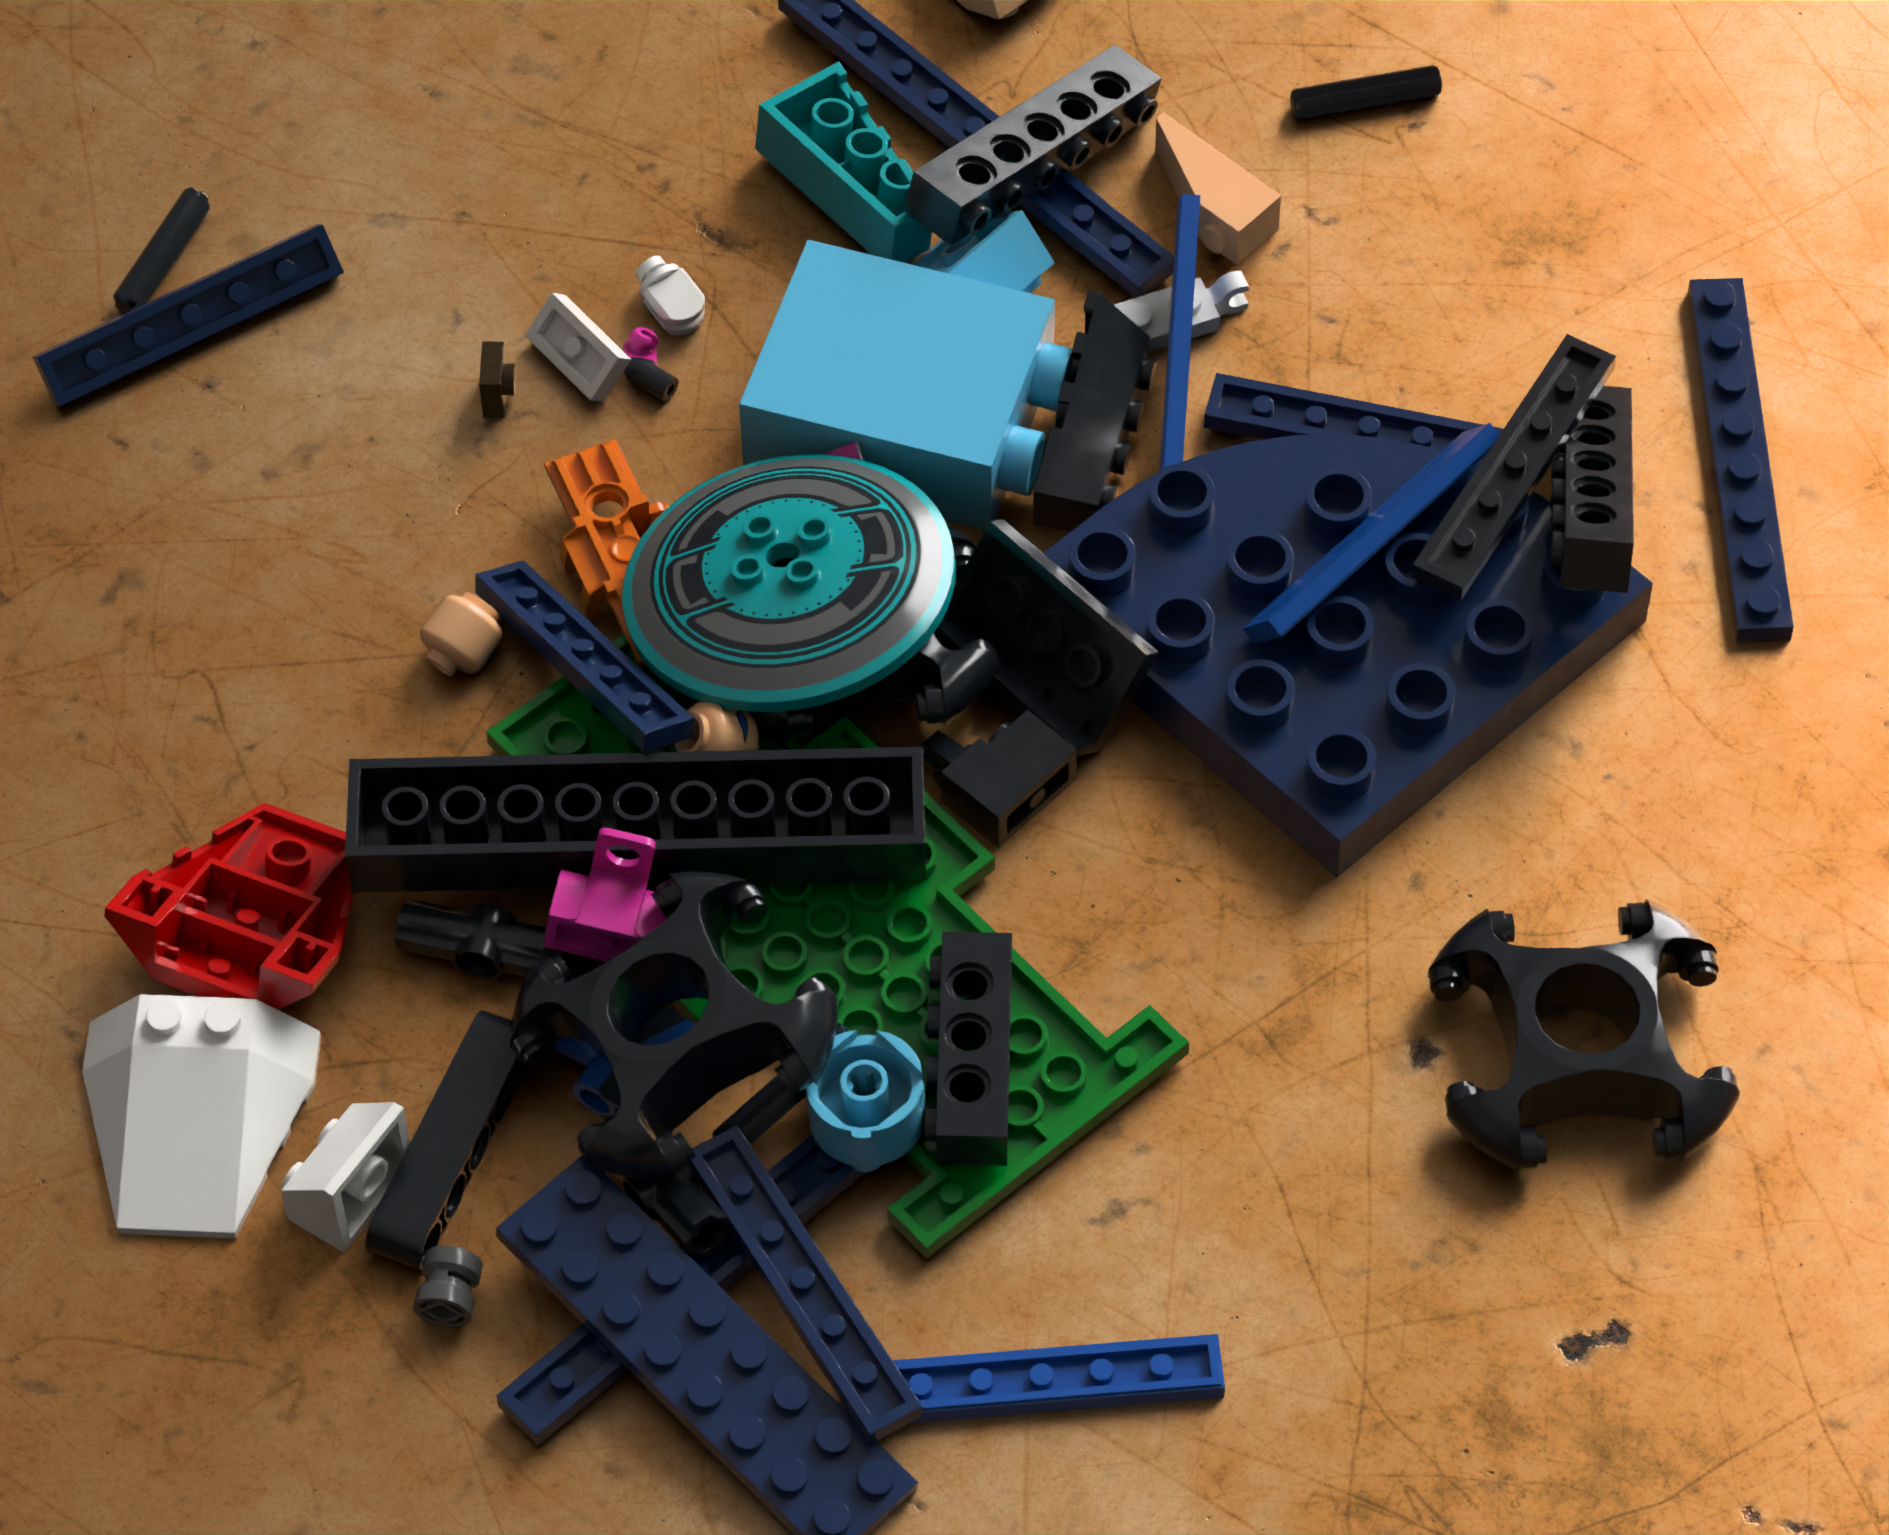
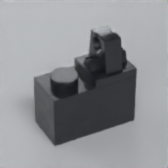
(1002, 781)

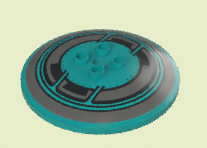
(764, 638)

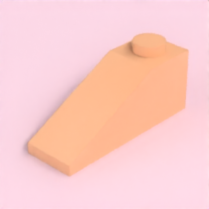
(1234, 205)

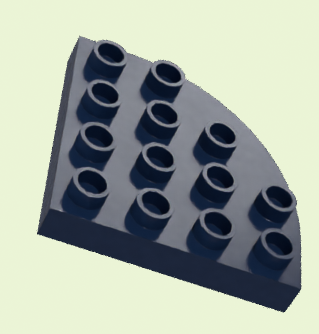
(1383, 680)

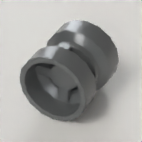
(448, 1286)

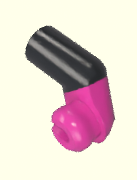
(643, 365)

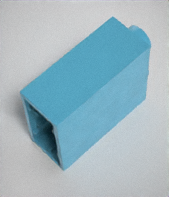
(916, 370)

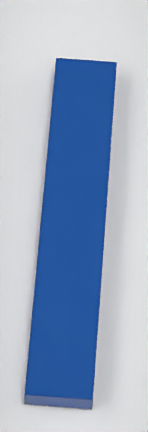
(1180, 331)
(1371, 535)
(1066, 1377)

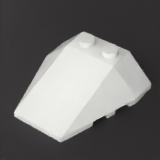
(193, 1107)

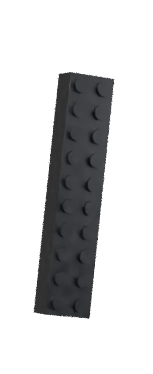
(707, 811)

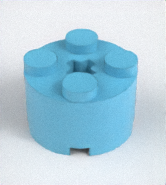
(868, 1100)

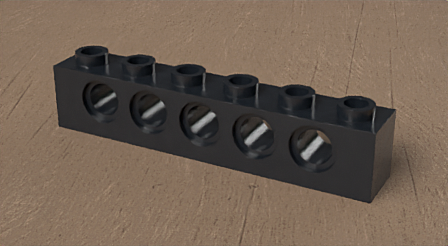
(1032, 145)
(1595, 497)

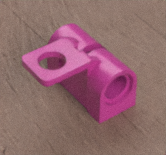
(610, 907)

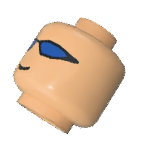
(720, 730)

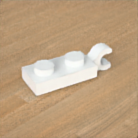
(1152, 310)

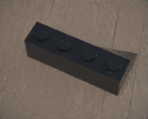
(1094, 417)

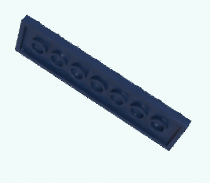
(704, 1356)

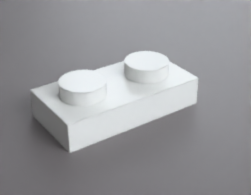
(577, 347)

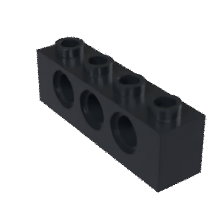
(978, 1129)

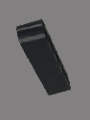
(448, 1144)

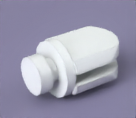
(671, 296)

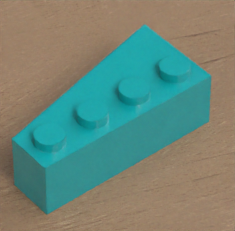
(842, 162)

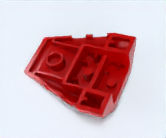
(244, 913)

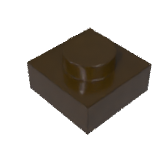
(496, 379)

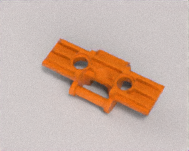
(599, 545)

